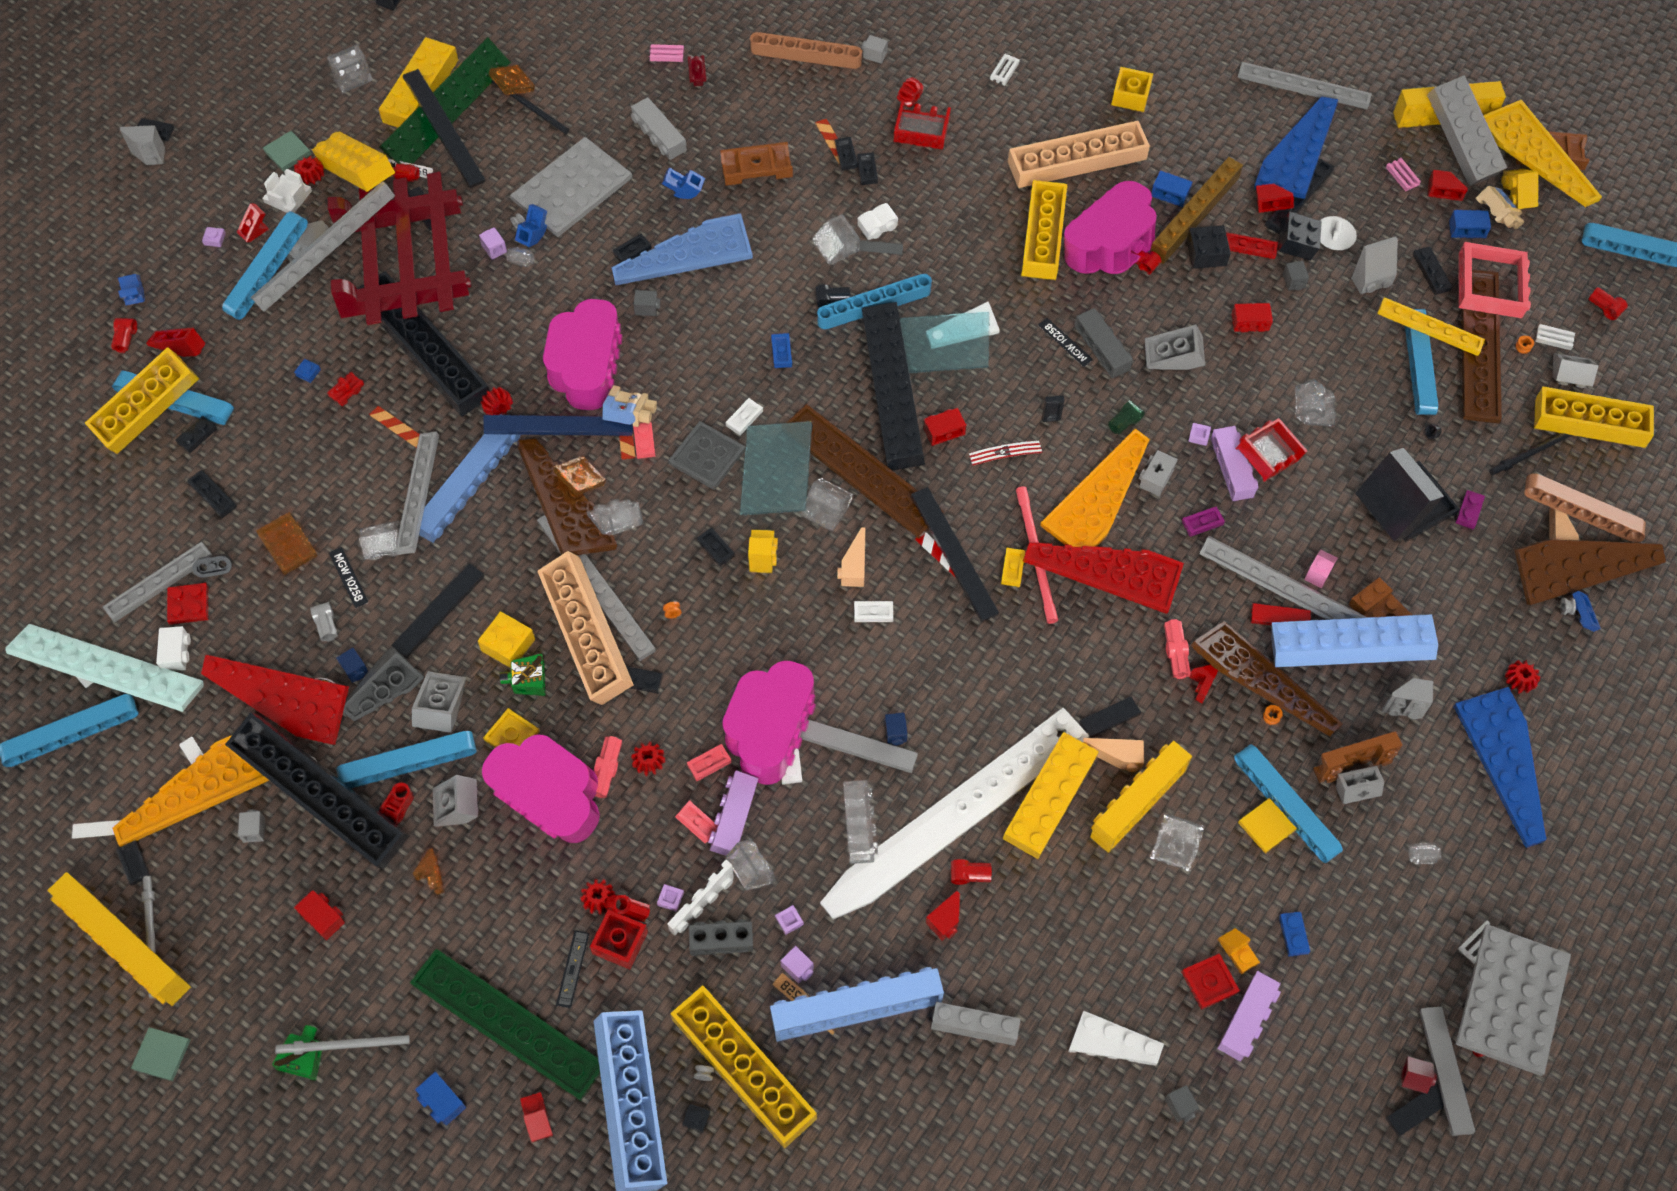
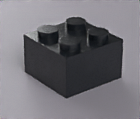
(1300, 236)
(1208, 247)

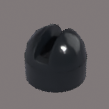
(1432, 428)

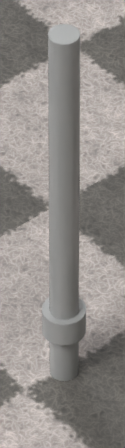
(148, 897)
(300, 1047)

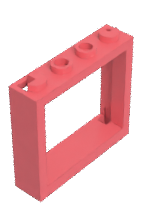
(1489, 304)

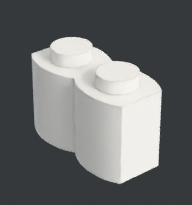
(877, 221)

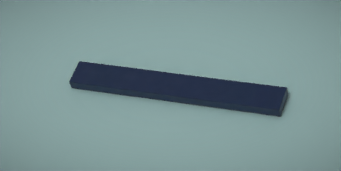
(554, 425)

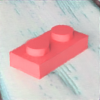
(644, 440)
(709, 762)
(696, 821)

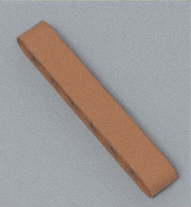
(806, 50)
(1585, 508)

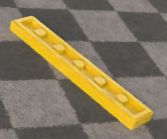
(1431, 326)

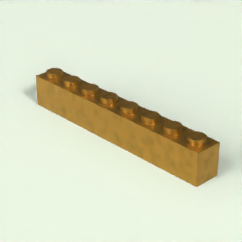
(1197, 209)

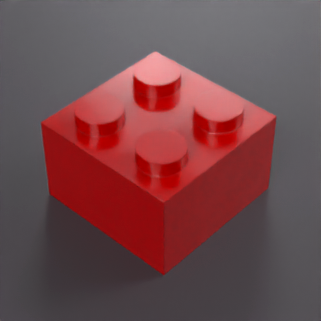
(619, 939)

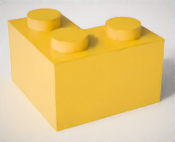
(1523, 187)
(762, 551)

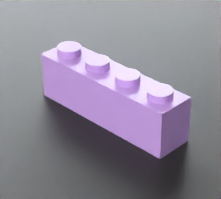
(1234, 464)
(734, 812)
(1249, 1015)

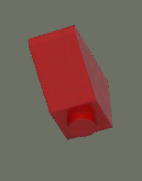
(1446, 186)
(1273, 198)
(945, 918)

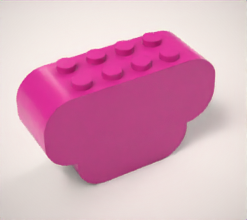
(1110, 230)
(583, 353)
(768, 719)
(545, 786)

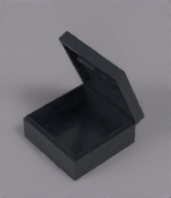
(1405, 497)

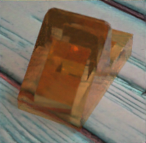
(429, 869)

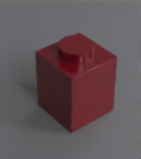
(1418, 1075)

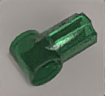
(1129, 414)

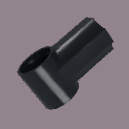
(827, 295)

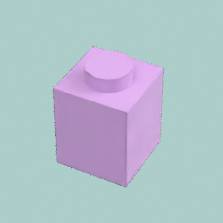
(493, 243)
(797, 965)

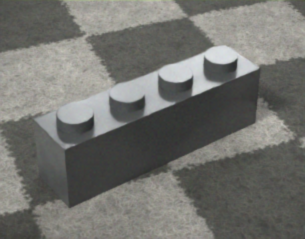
(1103, 343)

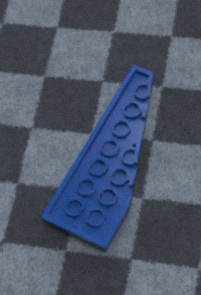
(1297, 155)
(1504, 748)

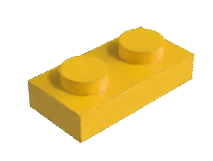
(1013, 567)

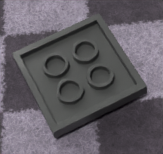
(707, 455)

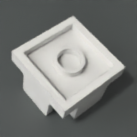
(286, 191)

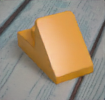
(1238, 950)

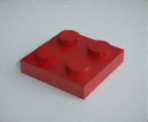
(187, 603)
(1210, 981)

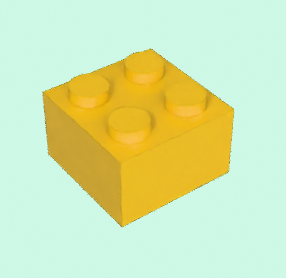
(1132, 89)
(506, 639)

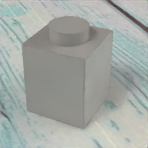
(875, 49)
(251, 826)

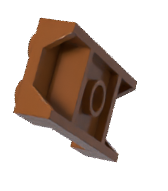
(1573, 146)
(738, 162)
(1377, 601)
(1378, 750)

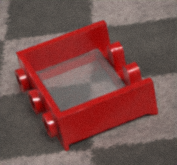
(921, 127)
(1271, 448)

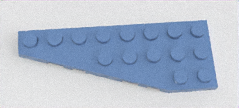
(708, 245)

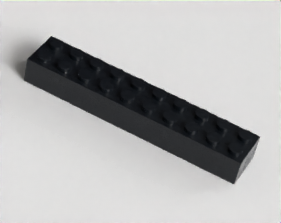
(434, 356)
(893, 387)
(317, 790)

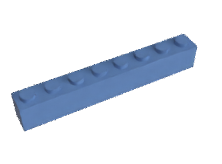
(464, 483)

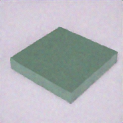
(286, 150)
(160, 1054)

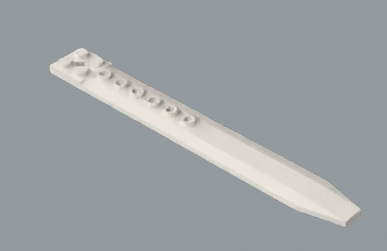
(949, 818)

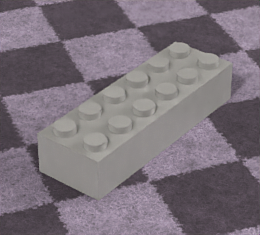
(1467, 130)

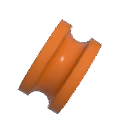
(1524, 349)
(672, 610)
(1272, 708)

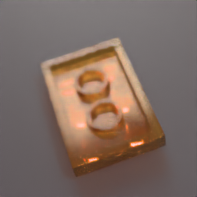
(286, 543)

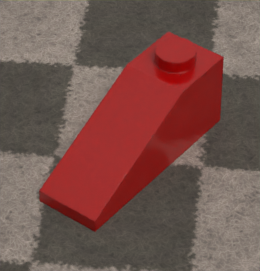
(183, 342)

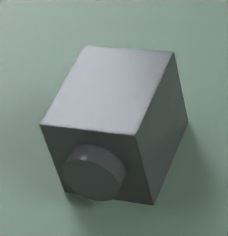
(1295, 275)
(646, 303)
(1182, 1104)

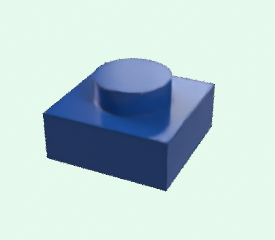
(307, 370)

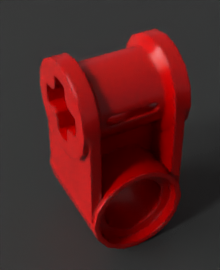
(395, 806)

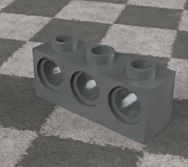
(730, 944)

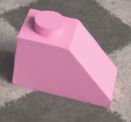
(1320, 568)

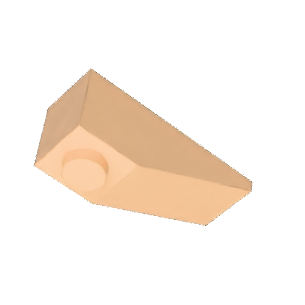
(1561, 526)
(854, 562)
(1119, 752)

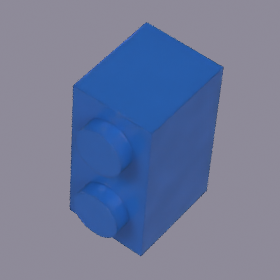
(1171, 188)
(1469, 224)
(440, 1099)

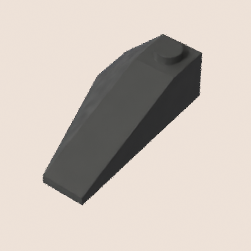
(385, 681)

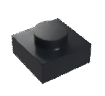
(696, 1118)

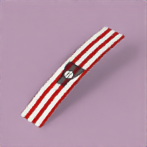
(1004, 451)

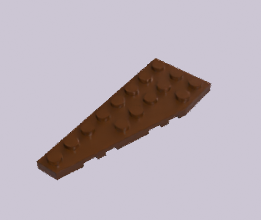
(562, 508)
(1565, 566)
(1249, 667)

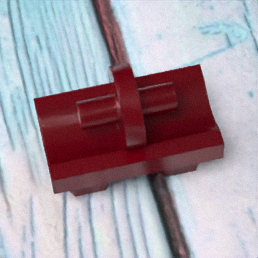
(697, 70)

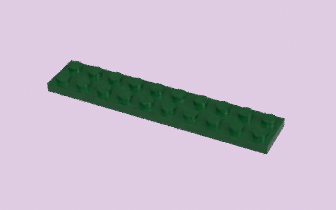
(454, 96)
(507, 1024)

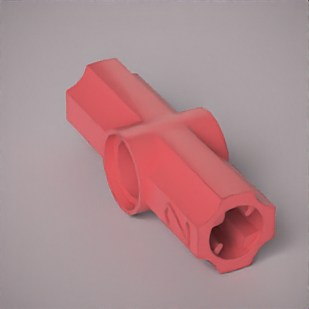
(1177, 649)
(607, 765)

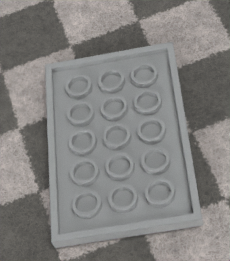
(572, 185)
(1513, 1000)

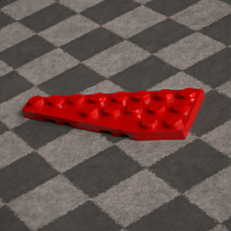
(1132, 575)
(295, 702)

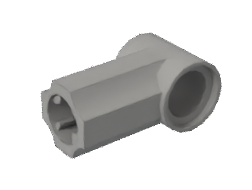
(323, 618)

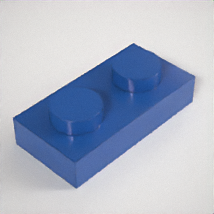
(781, 350)
(1588, 617)
(1294, 934)

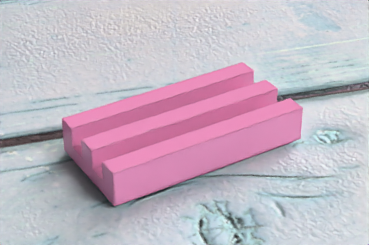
(667, 53)
(1405, 173)

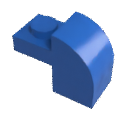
(684, 186)
(533, 228)
(131, 289)

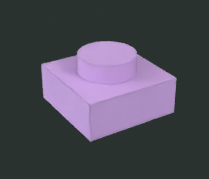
(213, 237)
(1199, 434)
(670, 898)
(789, 920)

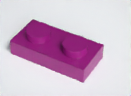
(1470, 509)
(1203, 521)

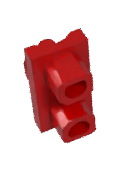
(345, 388)

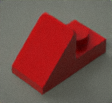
(252, 224)
(1205, 676)
(536, 1117)

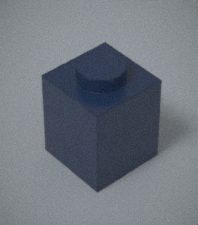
(352, 665)
(896, 728)

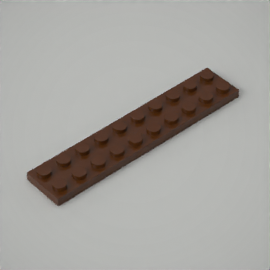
(1483, 372)
(862, 471)

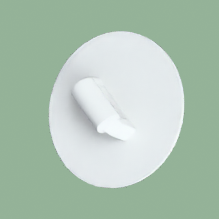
(1337, 233)

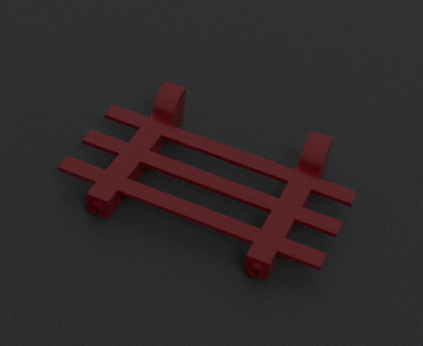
(409, 291)

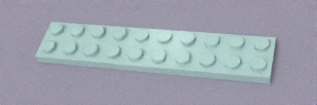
(105, 667)

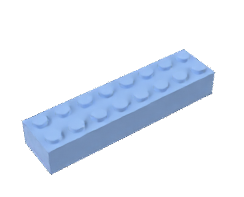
(1354, 640)
(856, 1004)
(629, 1101)

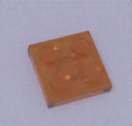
(511, 80)
(579, 475)

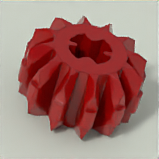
(910, 91)
(309, 169)
(497, 402)
(1522, 676)
(649, 764)
(592, 902)

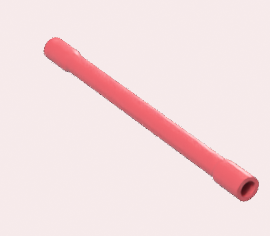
(1049, 607)

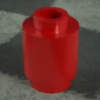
(406, 171)

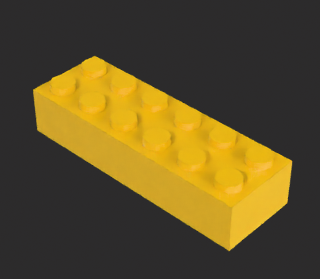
(435, 63)
(1416, 109)
(353, 161)
(1044, 230)
(141, 400)
(1594, 417)
(1050, 795)
(1140, 796)

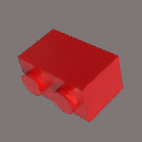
(1252, 317)
(944, 426)
(320, 914)

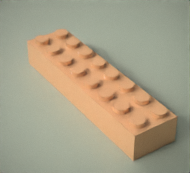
(1078, 154)
(585, 628)

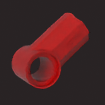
(1148, 261)
(1611, 306)
(123, 329)
(964, 872)
(629, 907)

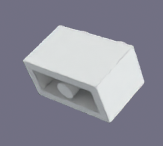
(172, 648)

